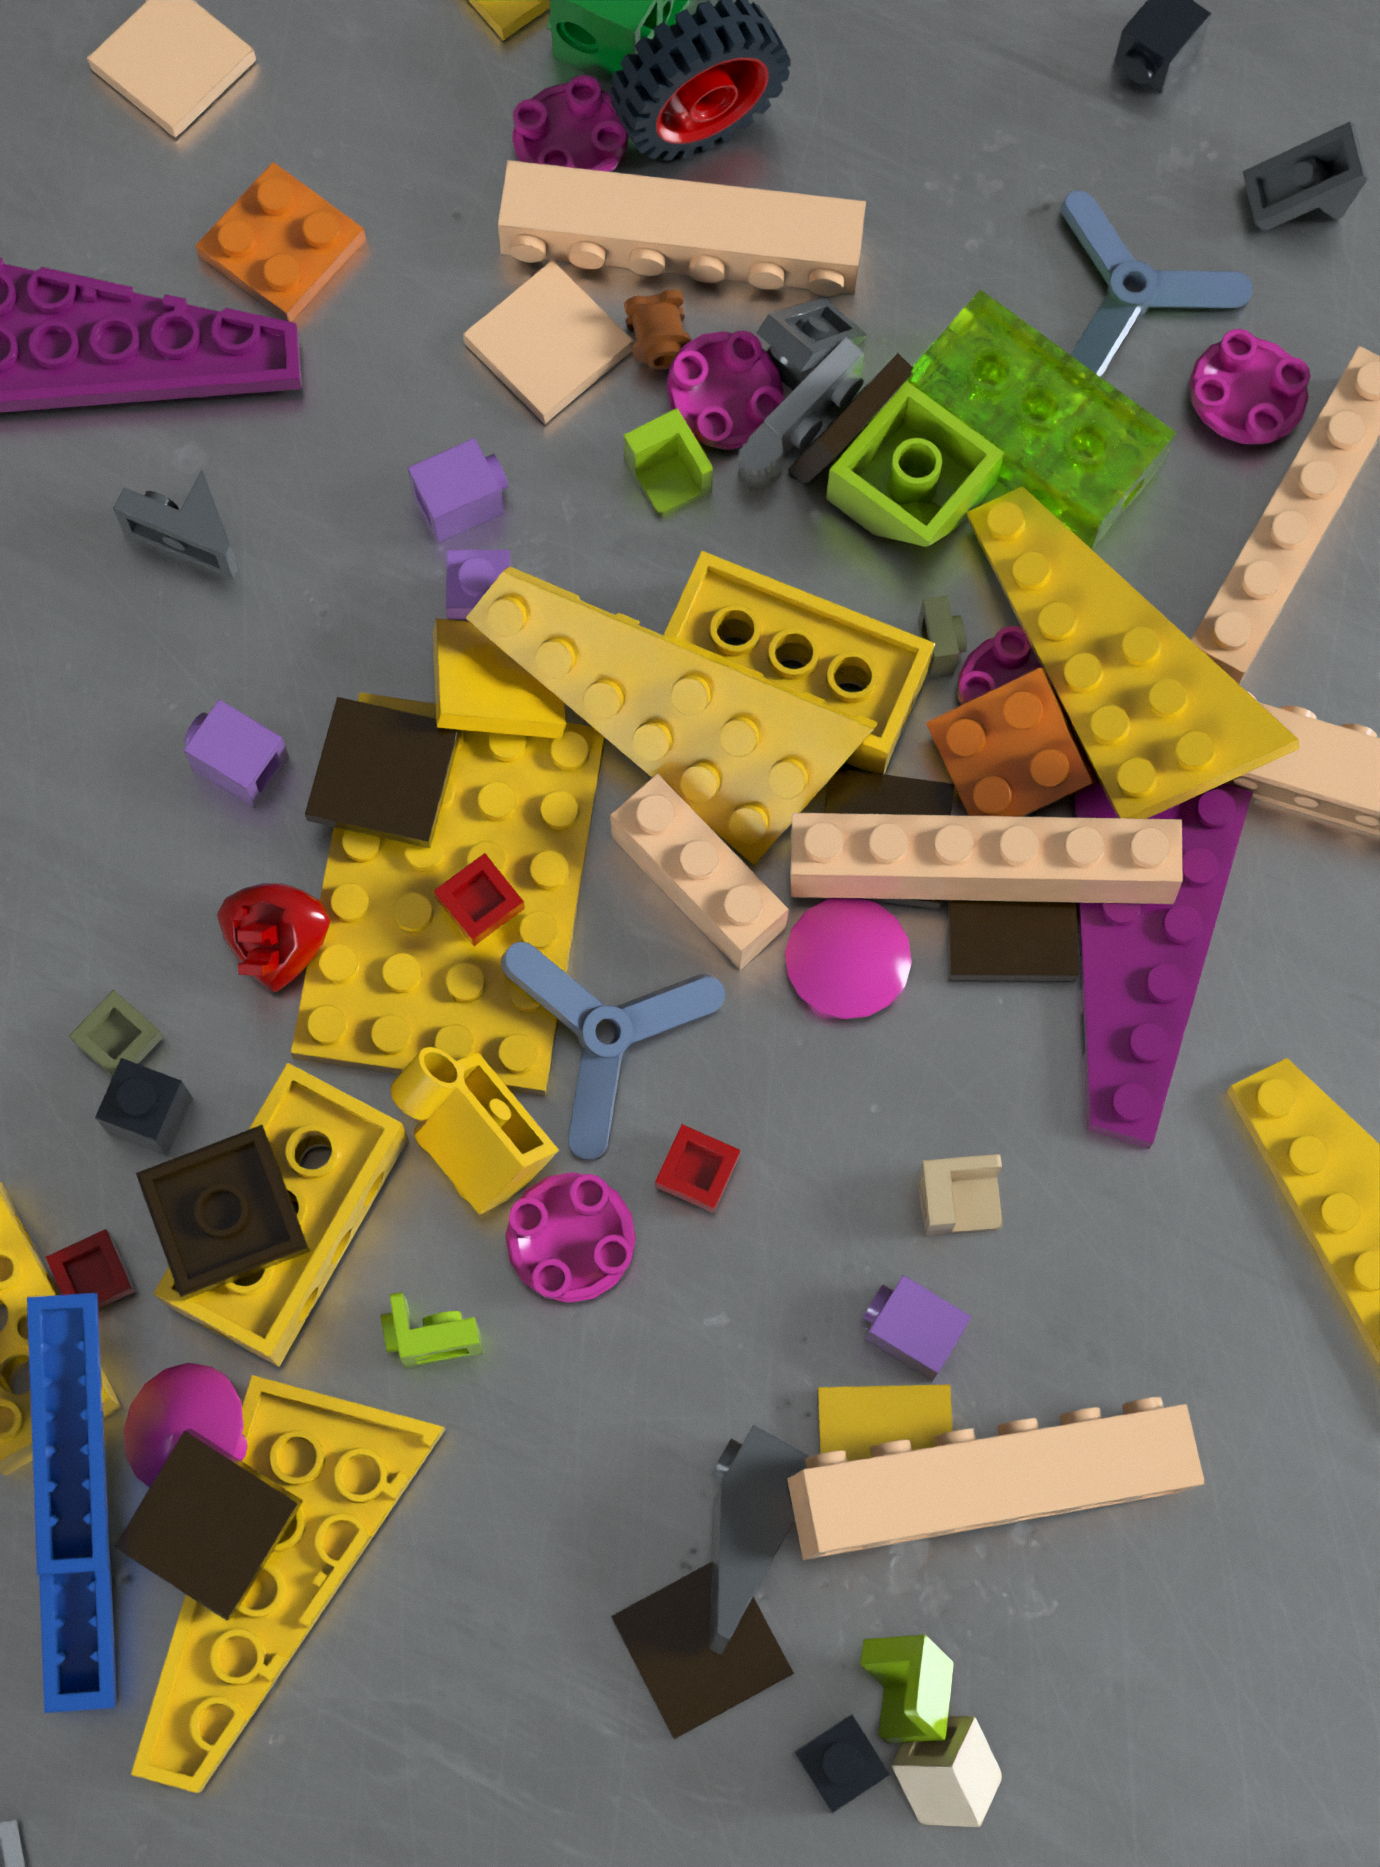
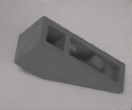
(748, 1523)

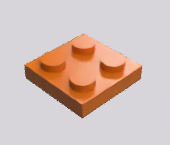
(281, 242)
(1011, 749)

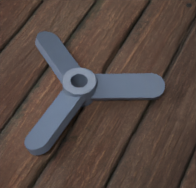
(1157, 287)
(631, 1022)

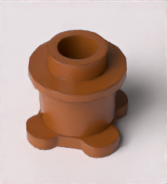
(657, 327)

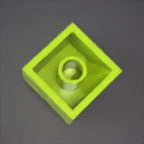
(914, 471)

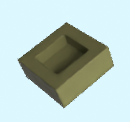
(945, 631)
(115, 1032)

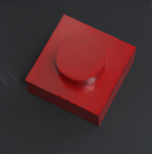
(479, 899)
(697, 1168)
(92, 1267)

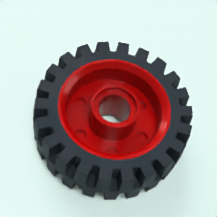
(699, 78)

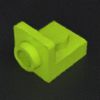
(441, 1339)

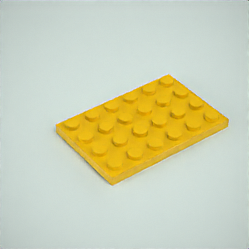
(397, 963)

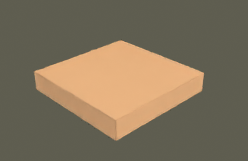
(171, 61)
(548, 341)

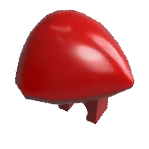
(273, 931)

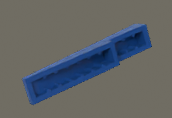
(71, 1503)

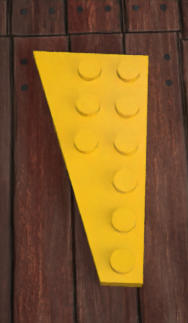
(1133, 686)
(707, 725)
(1327, 1176)
(350, 1473)

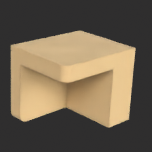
(960, 1195)
(950, 1778)

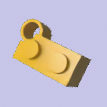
(472, 1126)

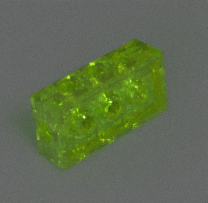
(1074, 412)

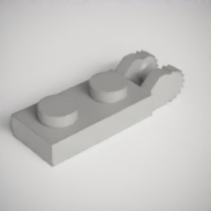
(800, 415)

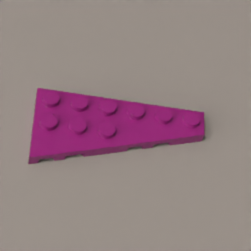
(102, 344)
(1147, 965)

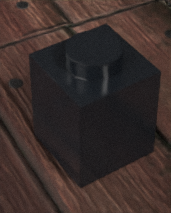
(1161, 40)
(144, 1107)
(840, 1764)

